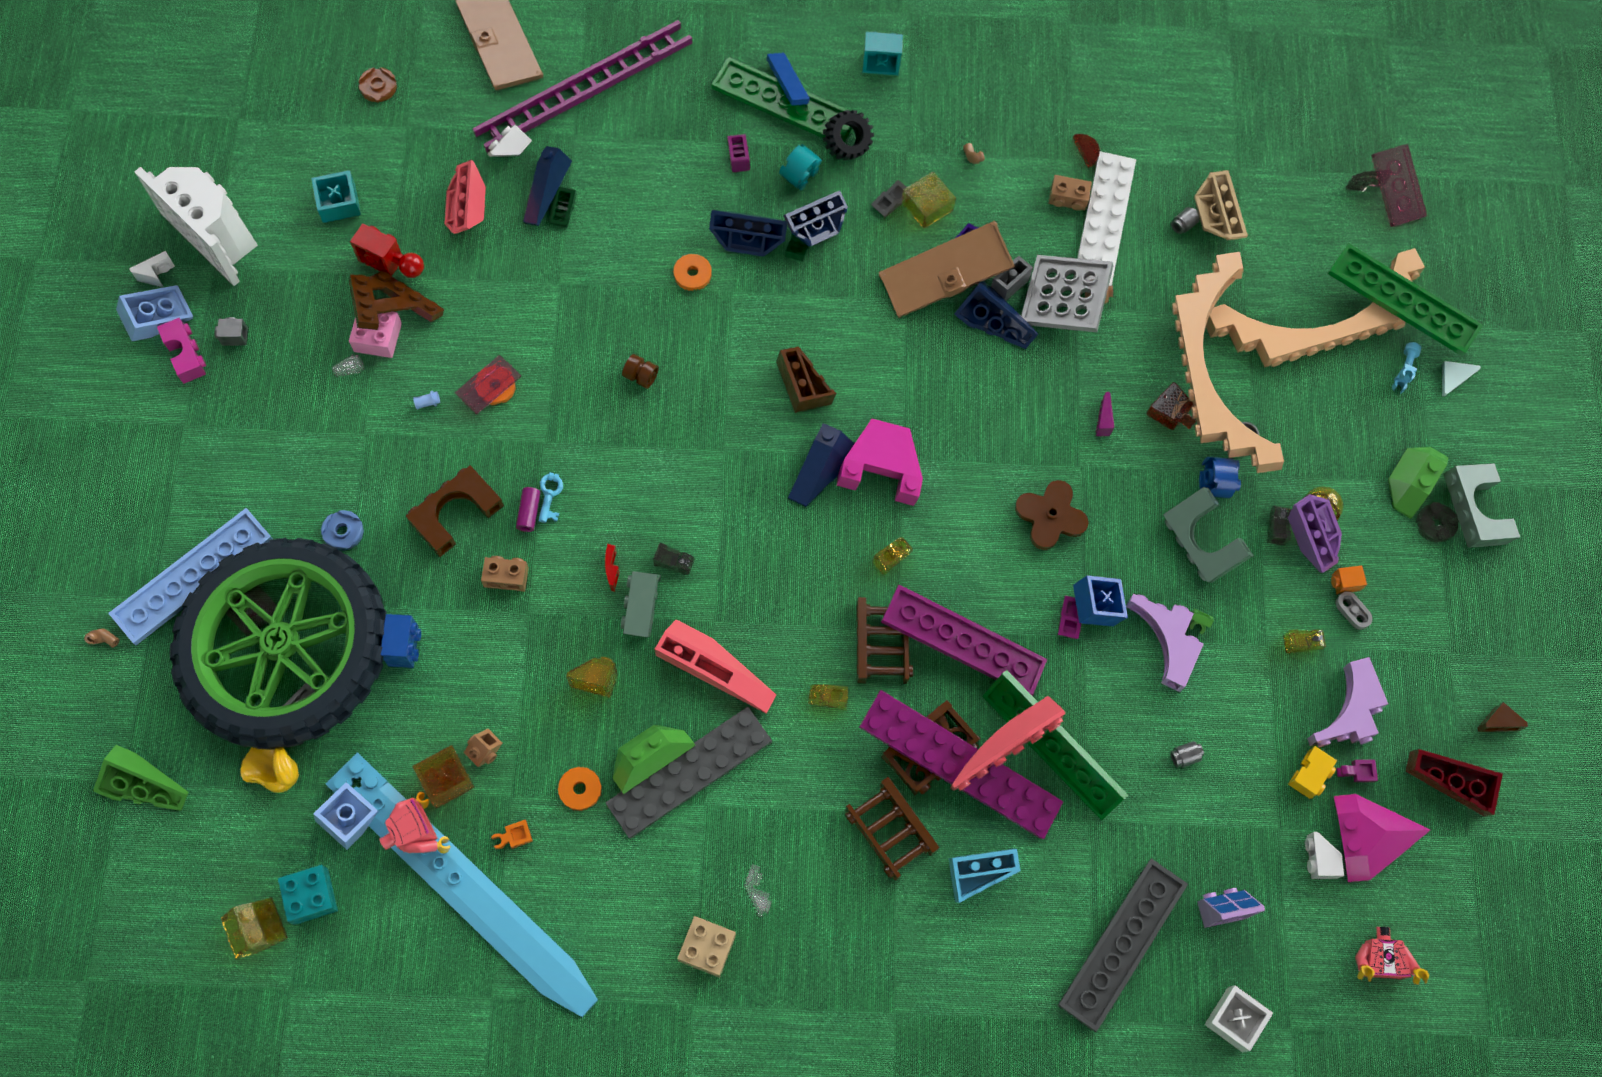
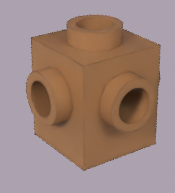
(482, 748)

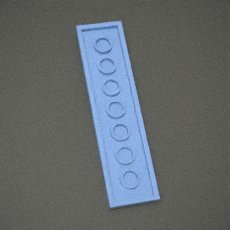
(166, 593)

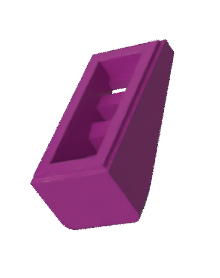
(738, 153)
(1105, 421)

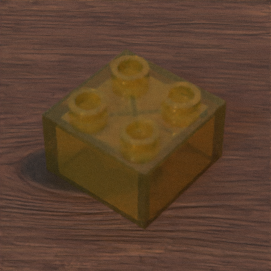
(928, 199)

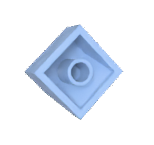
(345, 815)

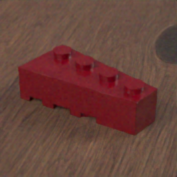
(1461, 781)

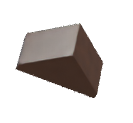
(1502, 719)

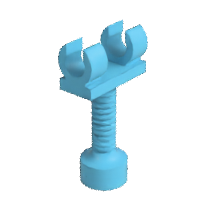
(1407, 373)

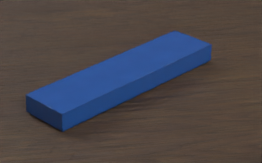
(788, 79)

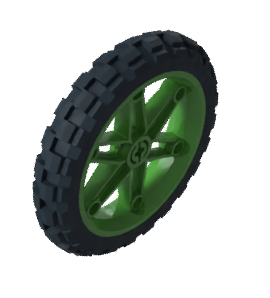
(218, 591)

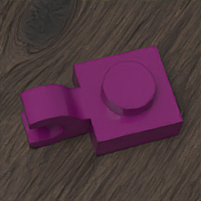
(1361, 771)

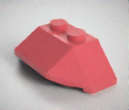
(465, 198)

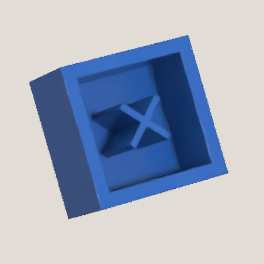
(1100, 601)
(400, 641)

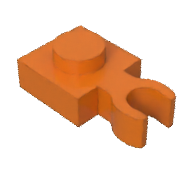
(516, 834)

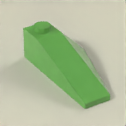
(133, 778)

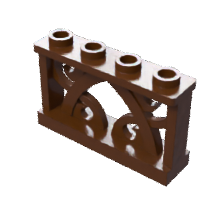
(938, 717)

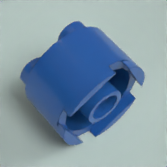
(1220, 476)

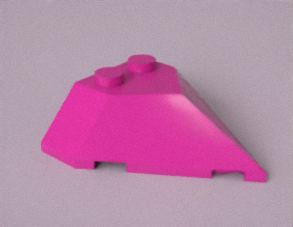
(1372, 836)

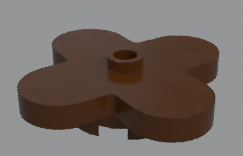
(1048, 527)

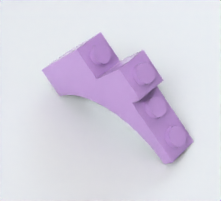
(1170, 627)
(1362, 700)

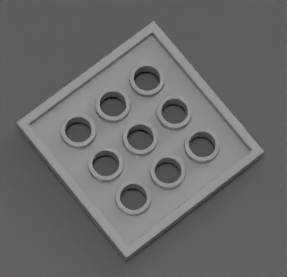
(1063, 267)

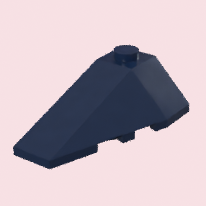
(992, 314)
(821, 464)

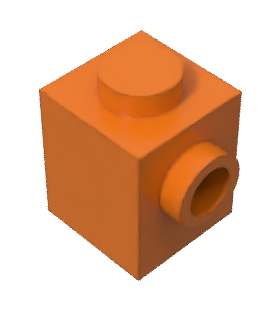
(1348, 579)

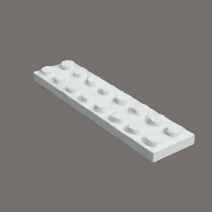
(1106, 209)

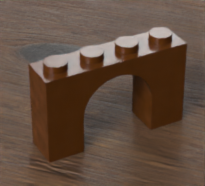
(464, 485)

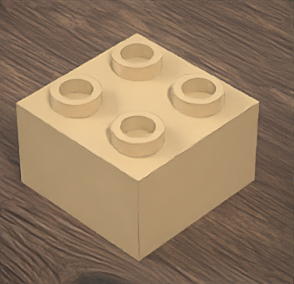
(706, 946)

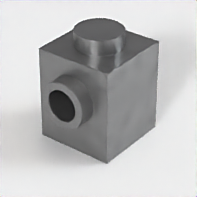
(231, 332)

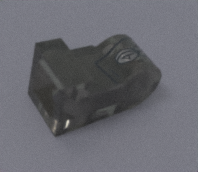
(1279, 526)
(673, 559)

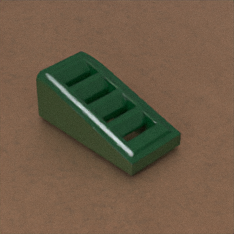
(566, 193)

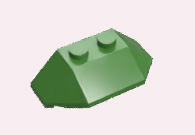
(1415, 478)
(648, 754)

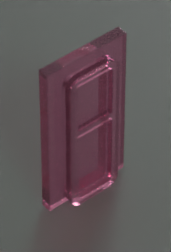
(488, 384)

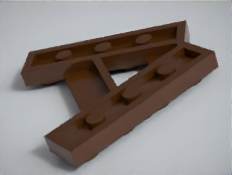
(402, 299)

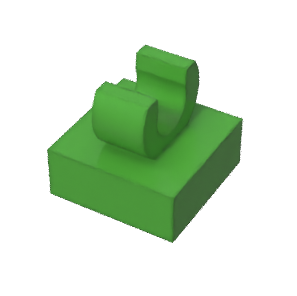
(1201, 618)

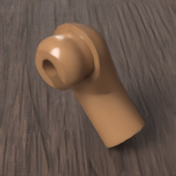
(971, 155)

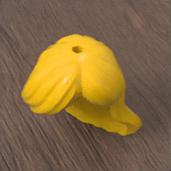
(270, 769)

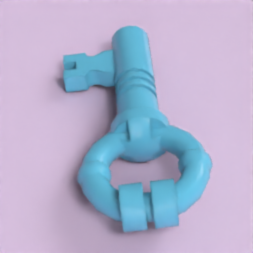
(549, 494)

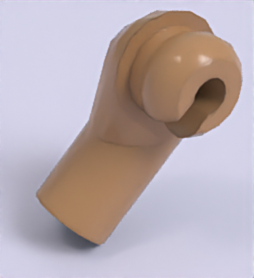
(100, 636)

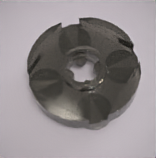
(1447, 518)

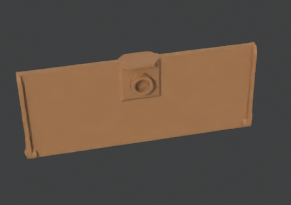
(500, 42)
(946, 269)

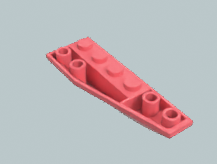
(713, 664)
(1010, 739)

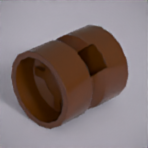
(638, 370)

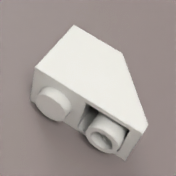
(511, 143)
(1324, 858)

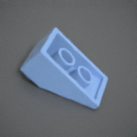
(148, 309)

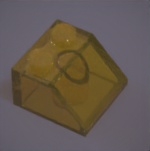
(594, 676)

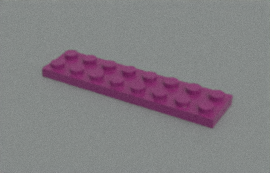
(962, 638)

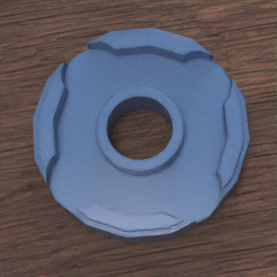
(347, 540)

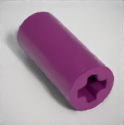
(528, 509)

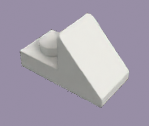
(149, 269)

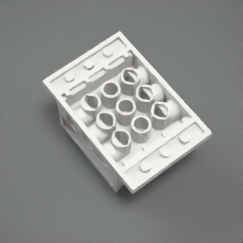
(201, 215)

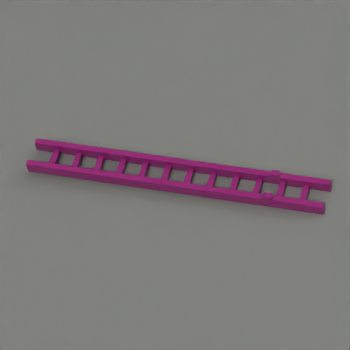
(586, 74)

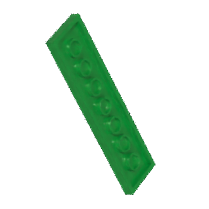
(767, 95)
(1405, 299)
(1059, 750)

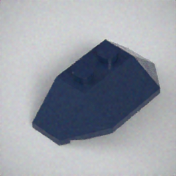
(818, 219)
(747, 232)

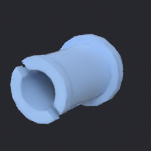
(427, 400)

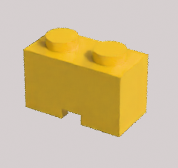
(1316, 769)

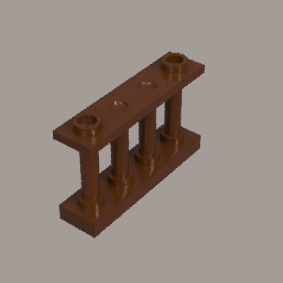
(865, 650)
(900, 809)

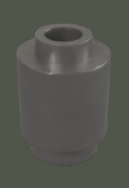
(1185, 220)
(1187, 754)

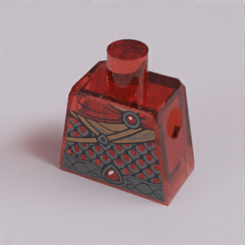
(1172, 408)

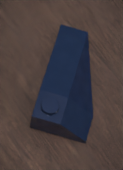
(546, 181)

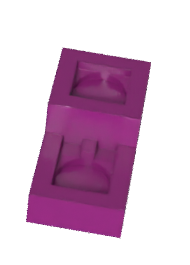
(1069, 621)

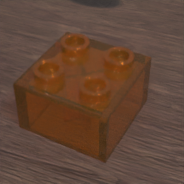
(443, 776)

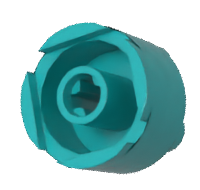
(800, 166)

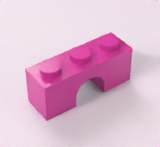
(188, 363)

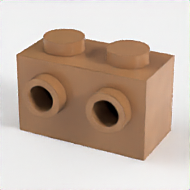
(1069, 192)
(505, 573)

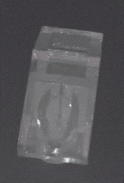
(757, 897)

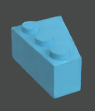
(979, 871)

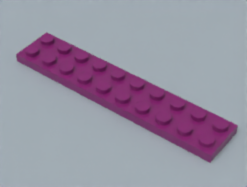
(948, 754)

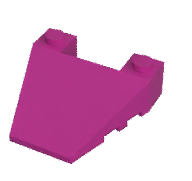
(888, 452)

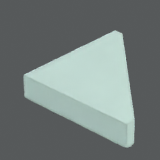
(1455, 374)

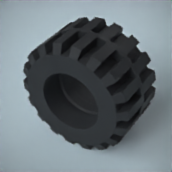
(861, 129)

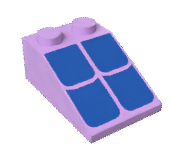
(1228, 907)

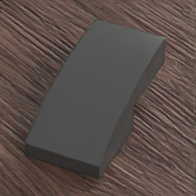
(889, 200)

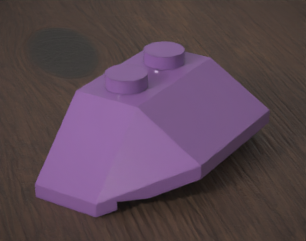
(1316, 531)

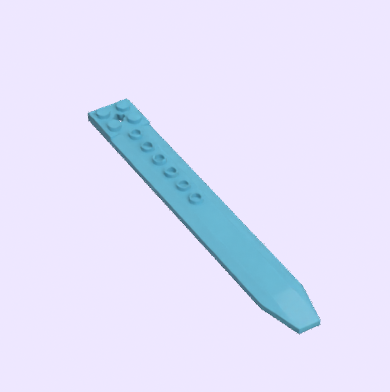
(478, 900)

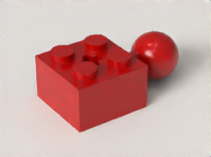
(383, 252)

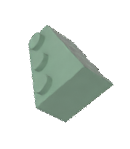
(640, 603)

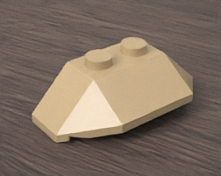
(1219, 207)

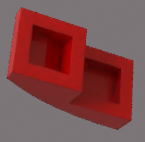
(611, 570)

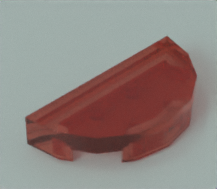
(1088, 148)

